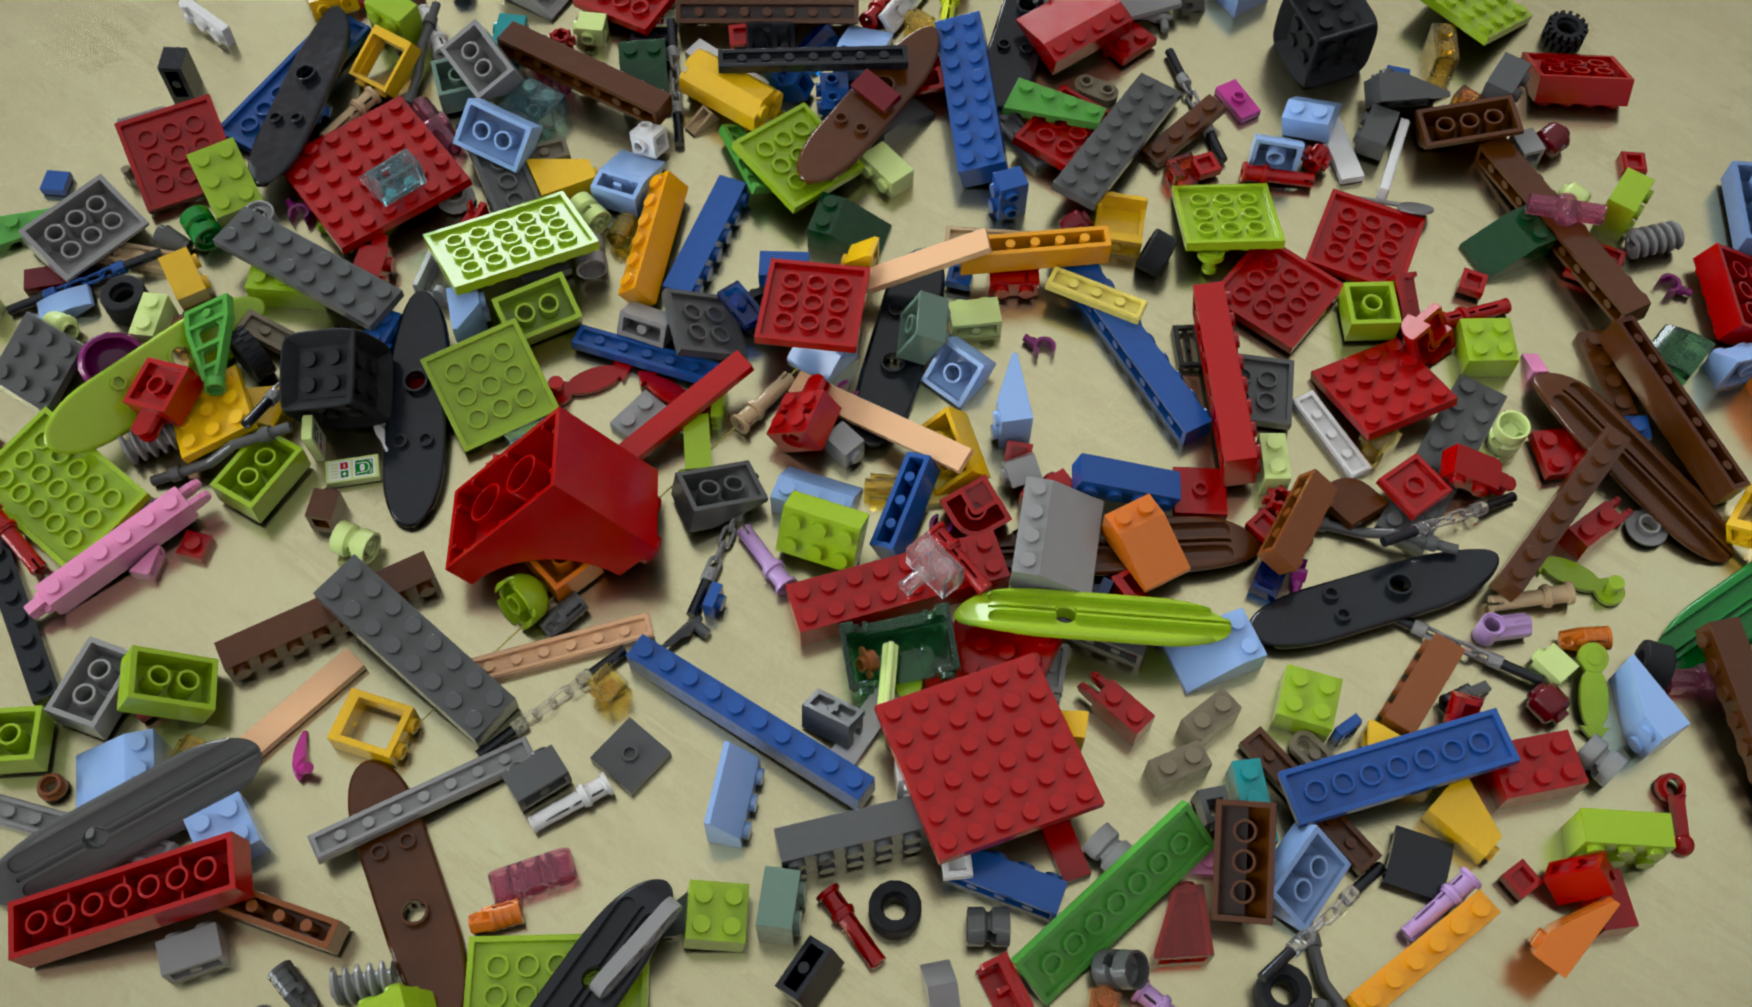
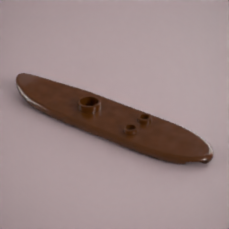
(856, 123)
(1640, 467)
(1204, 541)
(404, 872)

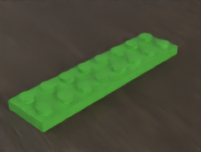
(1113, 902)

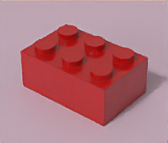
(1545, 772)

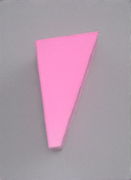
(1533, 365)
(149, 565)

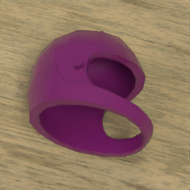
(104, 351)

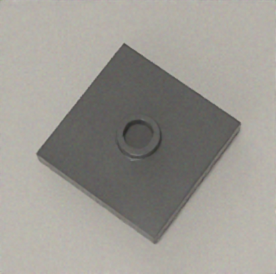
(630, 756)

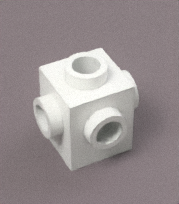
(649, 139)

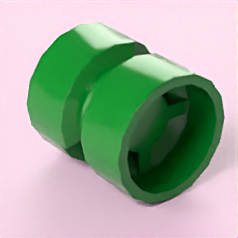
(200, 227)

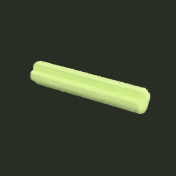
(888, 672)

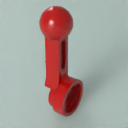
(1677, 806)

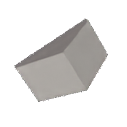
(940, 984)

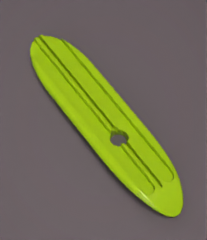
(95, 409)
(1094, 617)

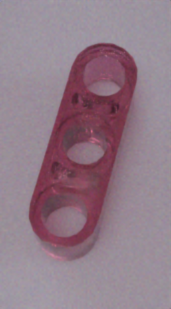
(533, 875)

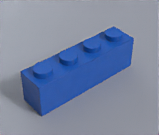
(1125, 481)
(905, 505)
(1015, 884)

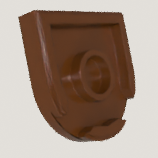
(1355, 502)

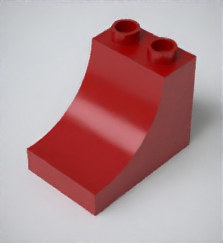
(556, 497)

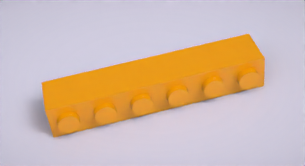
(653, 239)
(1043, 250)
(1425, 953)

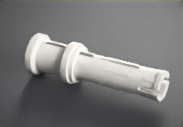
(437, 38)
(583, 796)

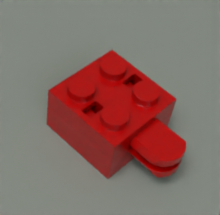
(161, 395)
(805, 417)

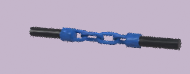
(118, 268)

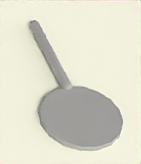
(1409, 207)

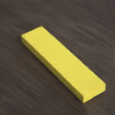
(1096, 295)

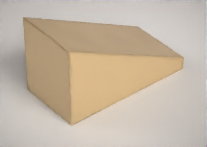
(701, 120)

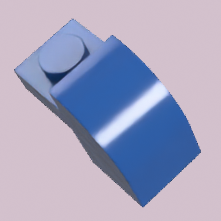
(794, 85)

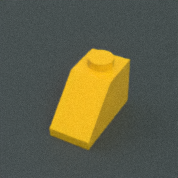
(863, 253)

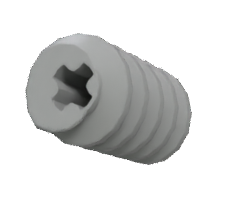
(1654, 239)
(135, 446)
(360, 983)

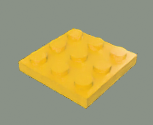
(215, 419)

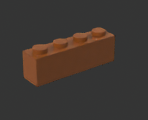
(1297, 522)
(1422, 685)
(290, 921)

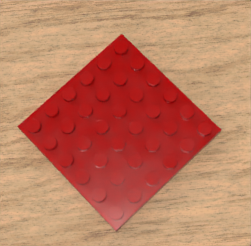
(330, 168)
(987, 758)

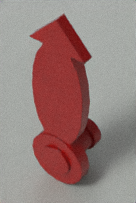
(588, 381)
(663, 388)

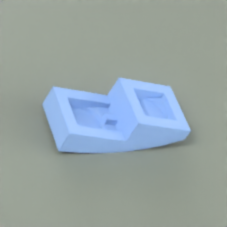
(69, 301)

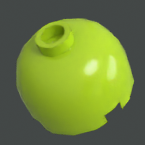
(522, 599)

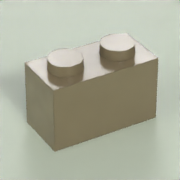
(1209, 718)
(1177, 768)

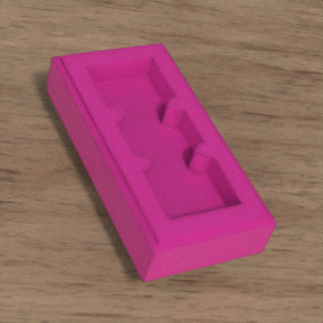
(1237, 101)

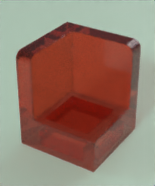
(1179, 171)

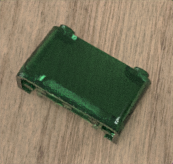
(924, 642)

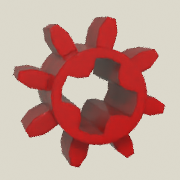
(563, 36)
(1316, 158)
(1275, 499)

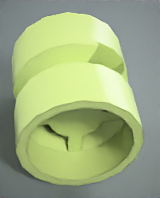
(593, 213)
(1508, 433)
(352, 539)

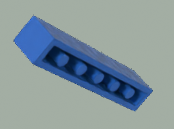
(708, 235)

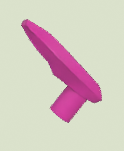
(300, 758)

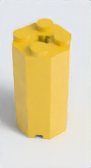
(730, 94)

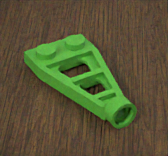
(201, 319)

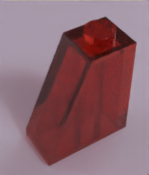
(1184, 929)

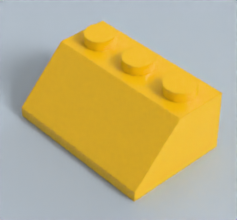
(957, 426)

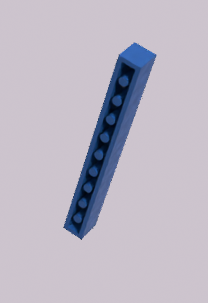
(1149, 367)
(751, 723)

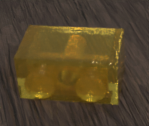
(1442, 50)

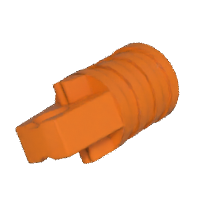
(1574, 638)
(497, 917)

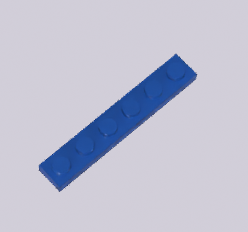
(640, 354)

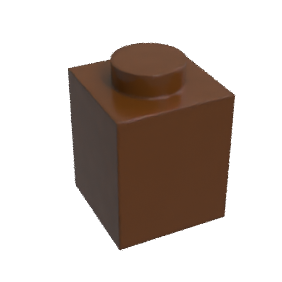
(325, 508)

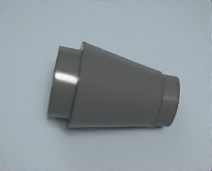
(171, 239)

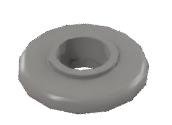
(458, 206)
(1642, 535)

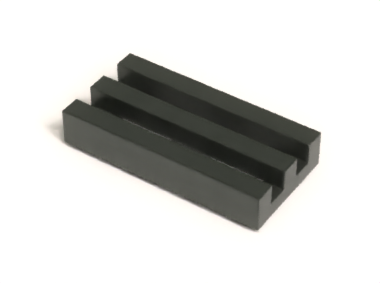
(1181, 365)

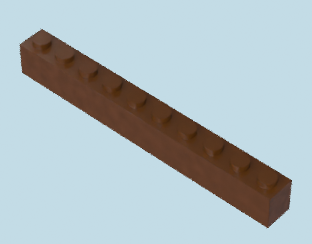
(1574, 244)

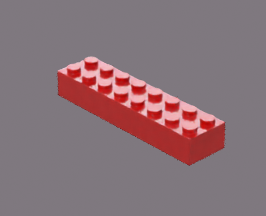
(1225, 384)
(873, 593)
(130, 900)

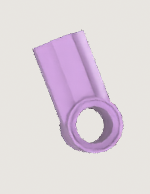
(1501, 628)

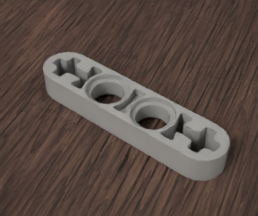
(635, 947)

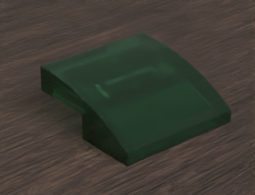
(1682, 349)

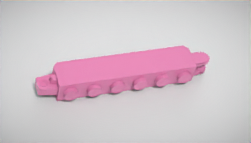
(117, 551)

